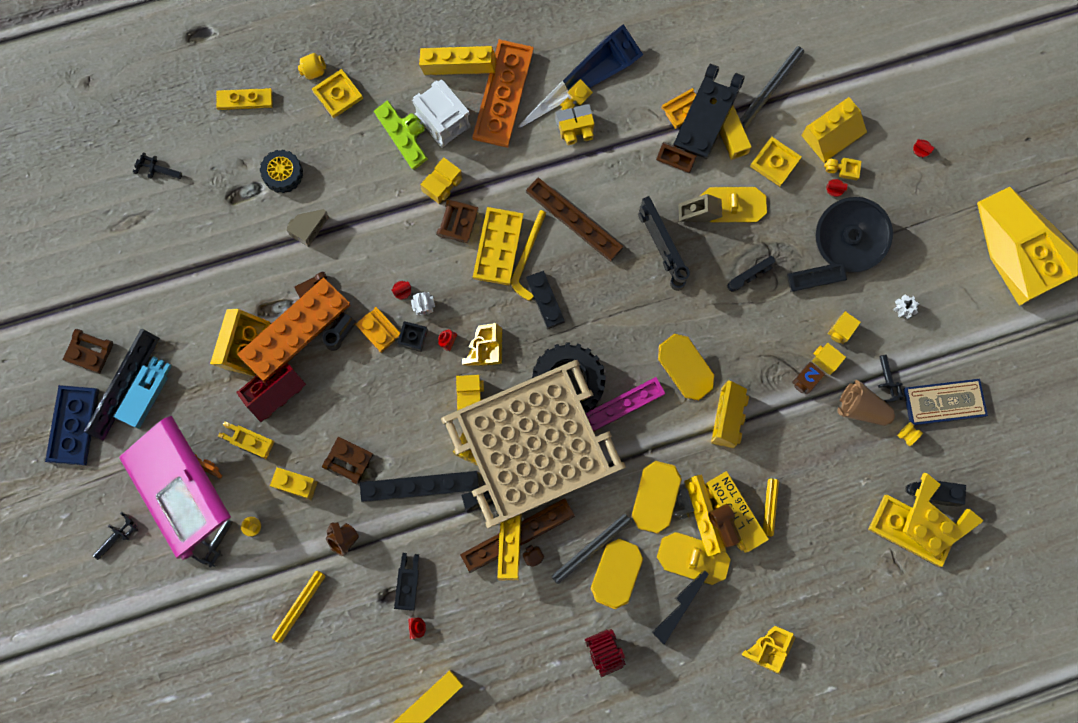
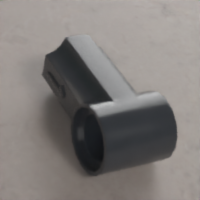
(340, 330)

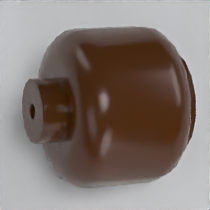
(533, 556)

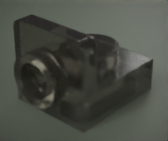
(684, 501)

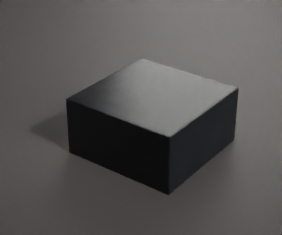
(412, 336)

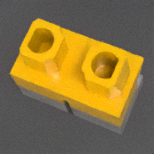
(575, 123)

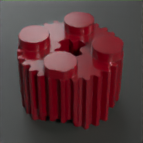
(604, 652)

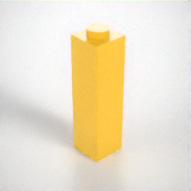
(734, 135)
(431, 700)

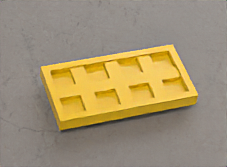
(498, 246)

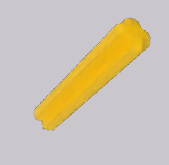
(770, 507)

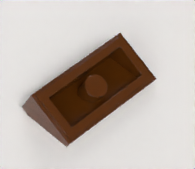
(676, 157)

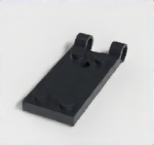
(707, 119)
(663, 242)

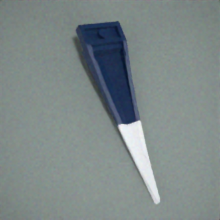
(606, 59)

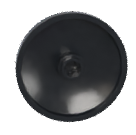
(854, 233)

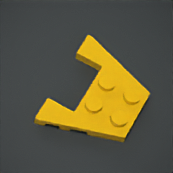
(930, 526)

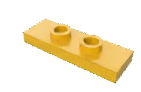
(244, 99)

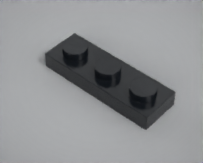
(545, 299)

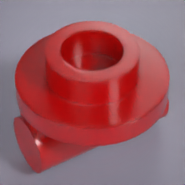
(922, 148)
(836, 187)
(401, 290)
(447, 339)
(416, 627)

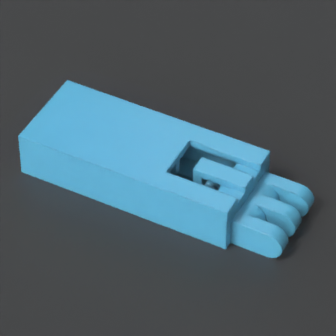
(139, 399)

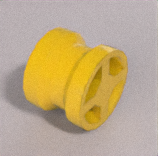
(909, 434)

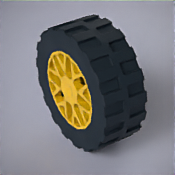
(281, 171)

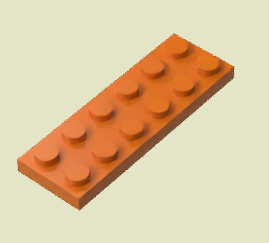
(503, 94)
(293, 330)

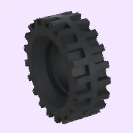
(588, 363)

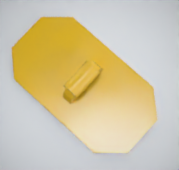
(739, 203)
(686, 367)
(656, 497)
(689, 558)
(617, 574)

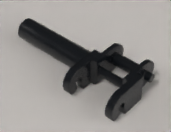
(155, 168)
(889, 380)
(115, 536)
(214, 544)

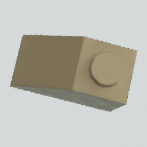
(700, 209)
(307, 226)

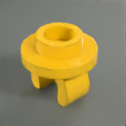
(251, 526)

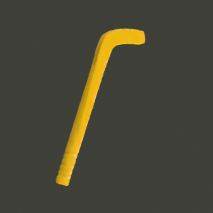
(517, 287)

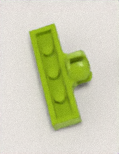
(403, 133)

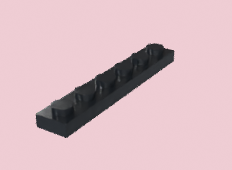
(134, 360)
(418, 486)

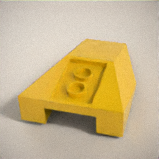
(1025, 246)

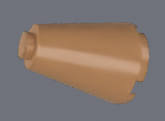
(865, 405)

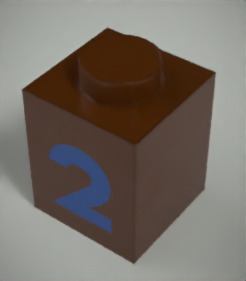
(808, 378)

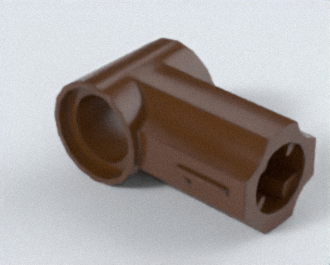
(722, 519)

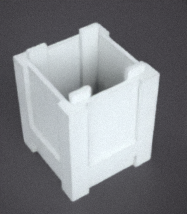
(441, 113)

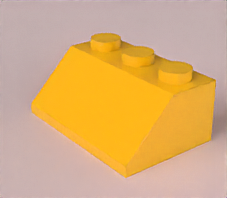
(835, 130)
(235, 334)
(730, 415)

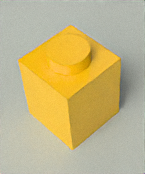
(843, 328)
(828, 358)

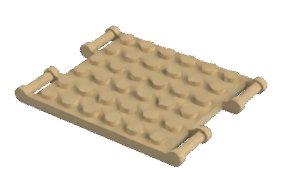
(533, 443)

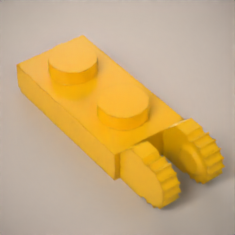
(248, 440)

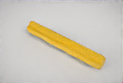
(298, 607)

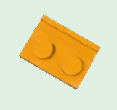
(677, 108)
(378, 329)

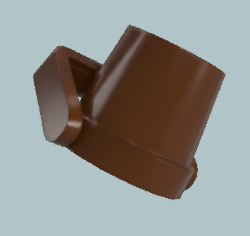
(341, 538)

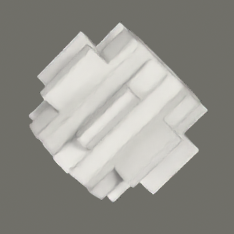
(423, 303)
(901, 304)

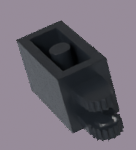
(946, 494)

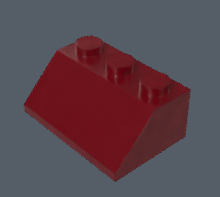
(266, 397)

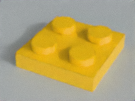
(337, 93)
(775, 161)

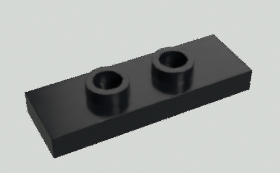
(817, 276)

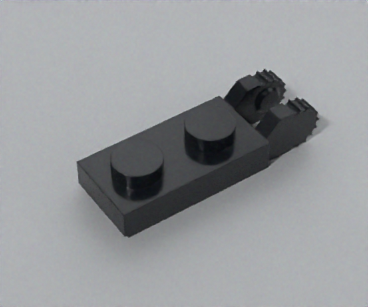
(750, 274)
(407, 584)

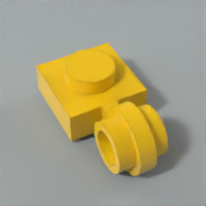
(578, 93)
(848, 168)

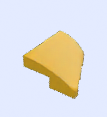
(486, 346)
(771, 649)

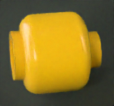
(312, 66)

